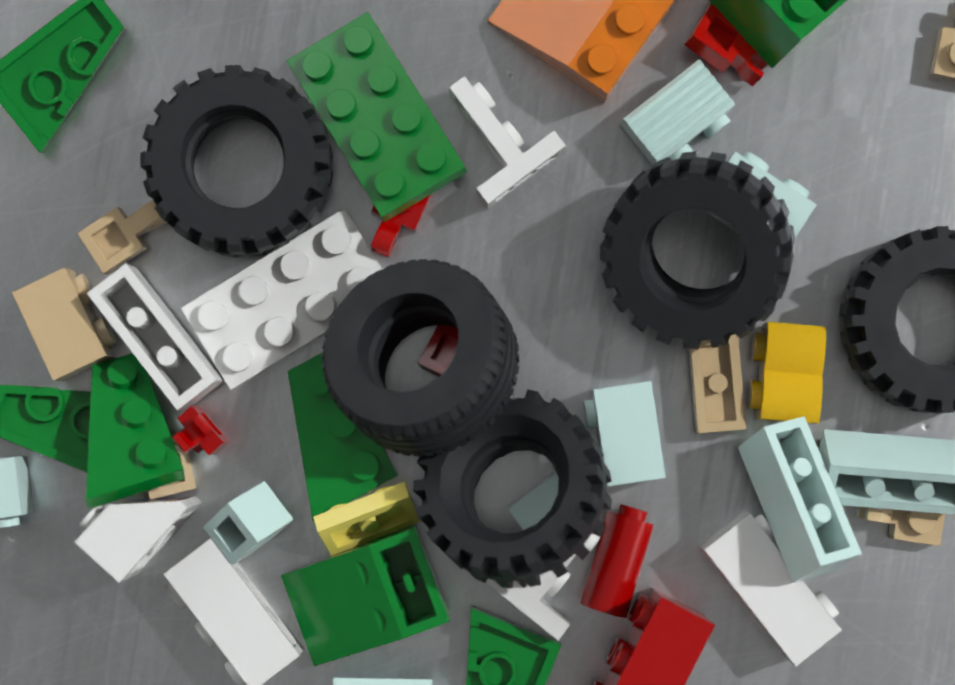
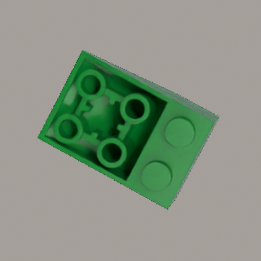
(776, 25)
(366, 596)

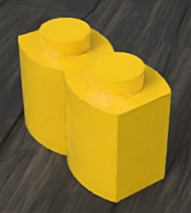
(789, 372)

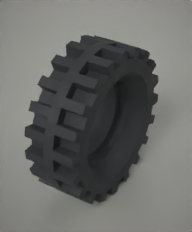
(872, 321)
(560, 534)

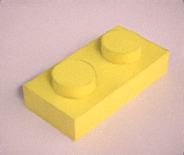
(366, 518)

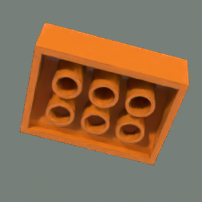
(583, 38)

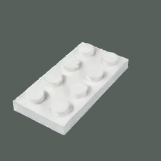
(281, 299)

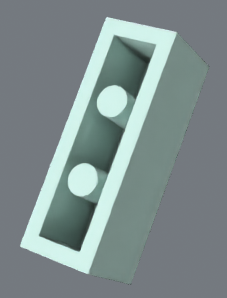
(891, 470)
(799, 499)

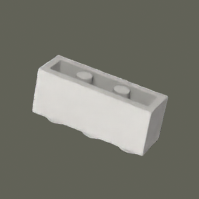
(155, 337)
(758, 576)
(232, 615)

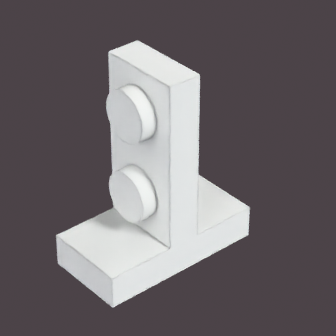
(503, 142)
(529, 598)

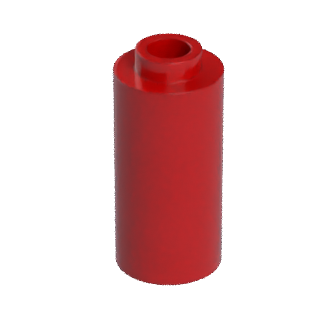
(618, 561)

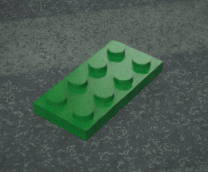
(376, 116)

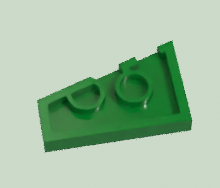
(54, 67)
(47, 422)
(127, 434)
(335, 454)
(507, 652)

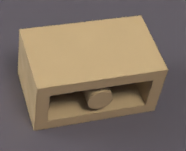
(65, 323)

